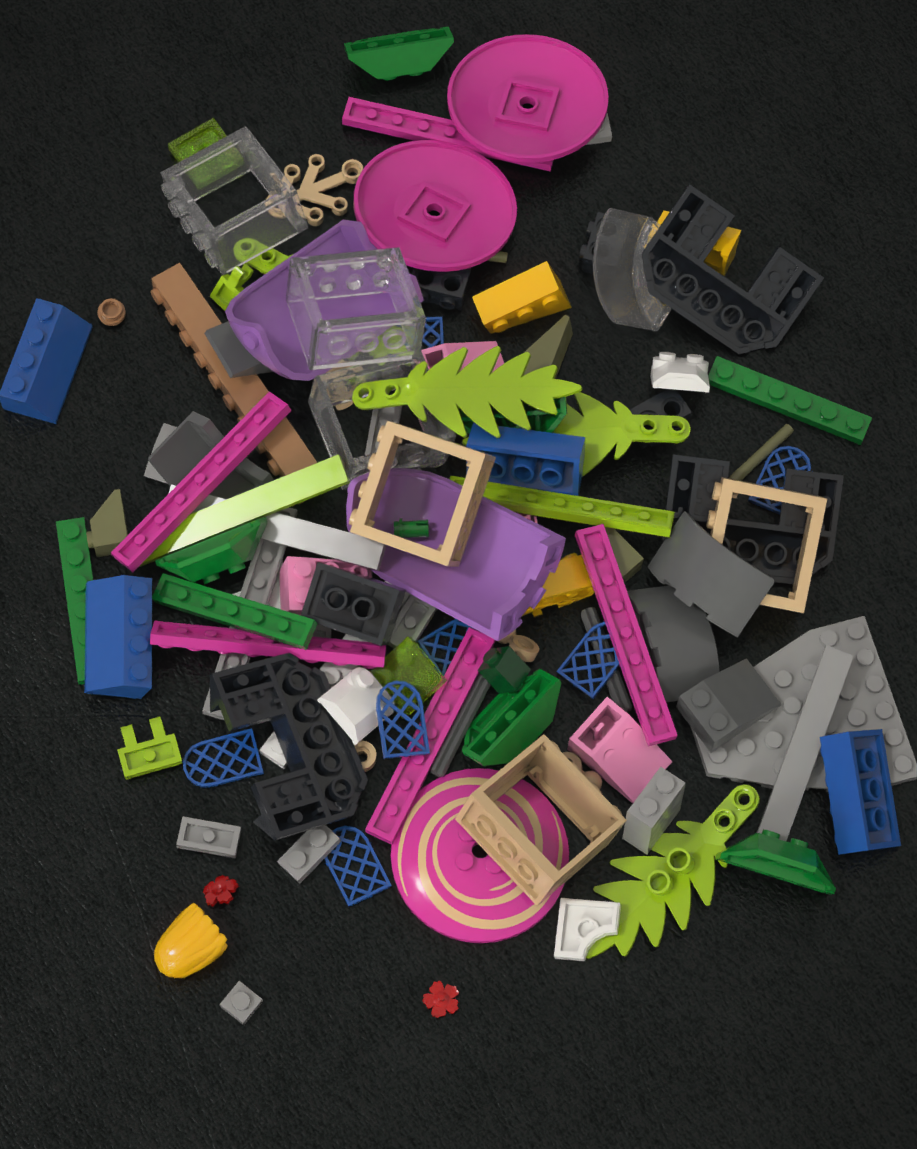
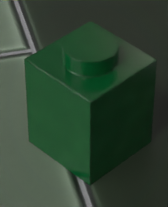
(503, 669)

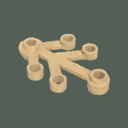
(313, 191)

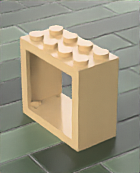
(815, 506)
(466, 509)
(568, 790)

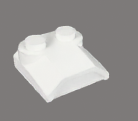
(680, 373)
(354, 703)

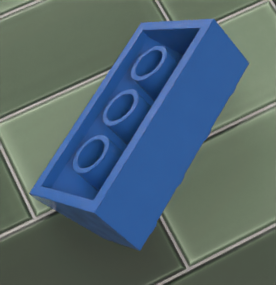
(45, 362)
(532, 458)
(118, 636)
(860, 791)

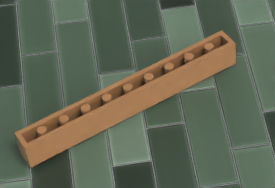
(193, 317)

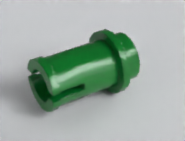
(411, 529)

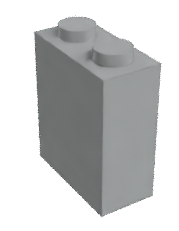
(653, 810)

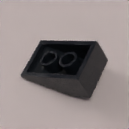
(353, 604)

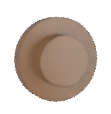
(111, 312)

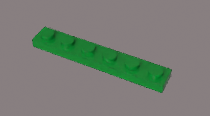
(789, 400)
(76, 573)
(234, 611)

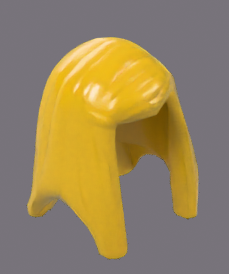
(189, 944)

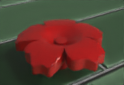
(220, 890)
(441, 999)

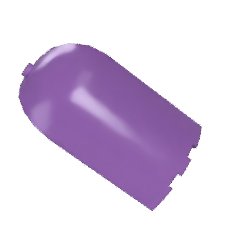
(263, 317)
(500, 566)

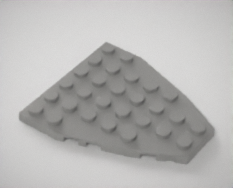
(862, 705)

